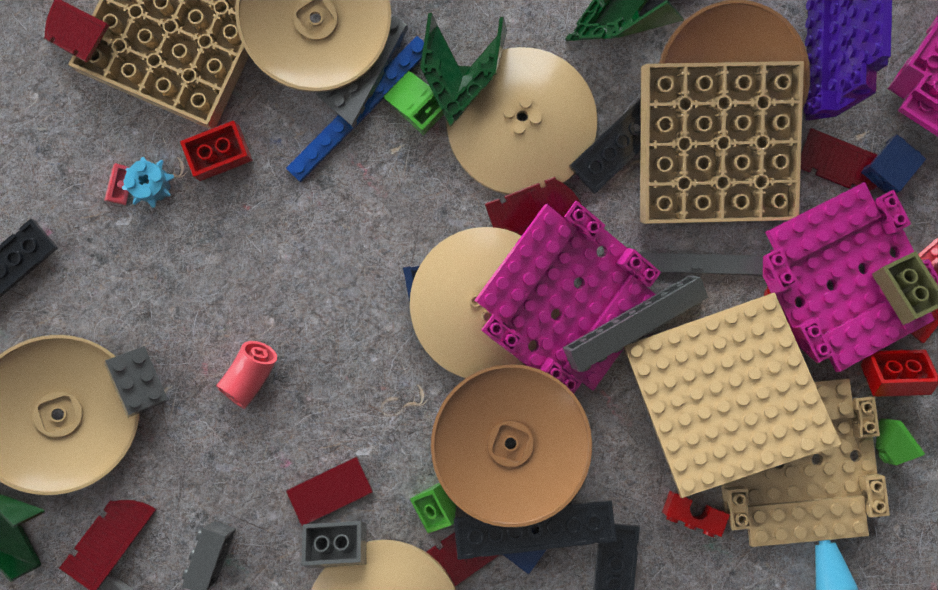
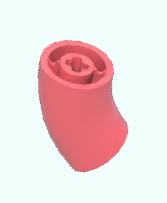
(247, 372)

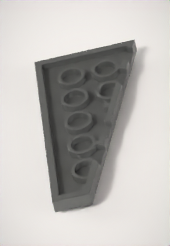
(351, 99)

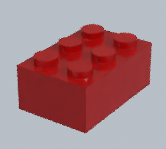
(216, 151)
(900, 373)

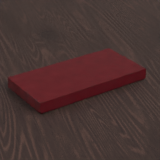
(329, 491)

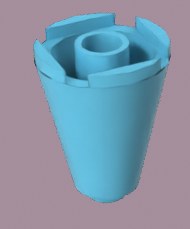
(831, 568)

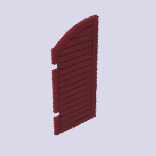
(74, 30)
(835, 160)
(525, 204)
(107, 542)
(457, 569)

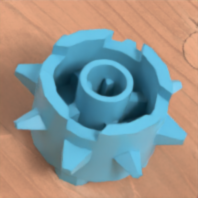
(137, 177)

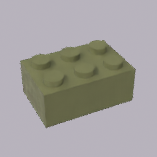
(908, 287)

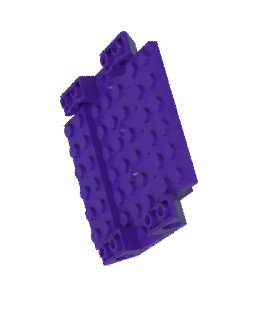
(845, 51)

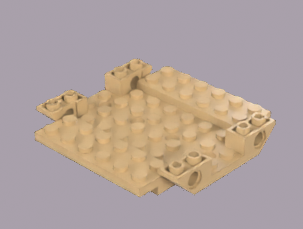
(819, 499)

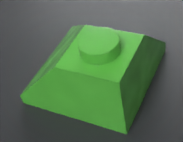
(896, 443)
(434, 508)

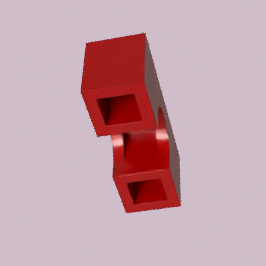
(711, 520)

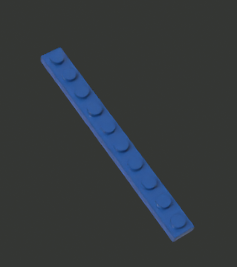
(339, 128)

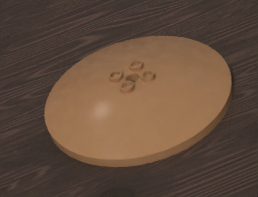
(737, 34)
(517, 483)

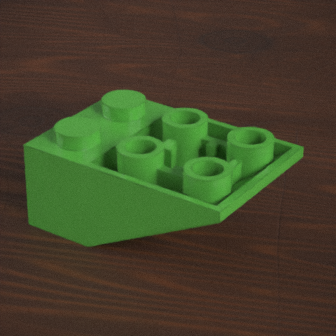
(415, 102)

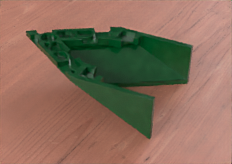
(621, 18)
(453, 84)
(16, 551)

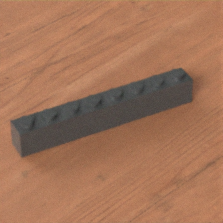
(635, 323)

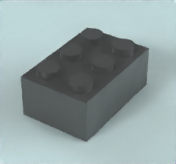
(136, 381)
(334, 544)
(208, 556)

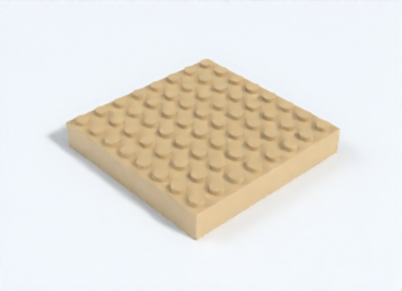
(170, 54)
(720, 141)
(730, 395)

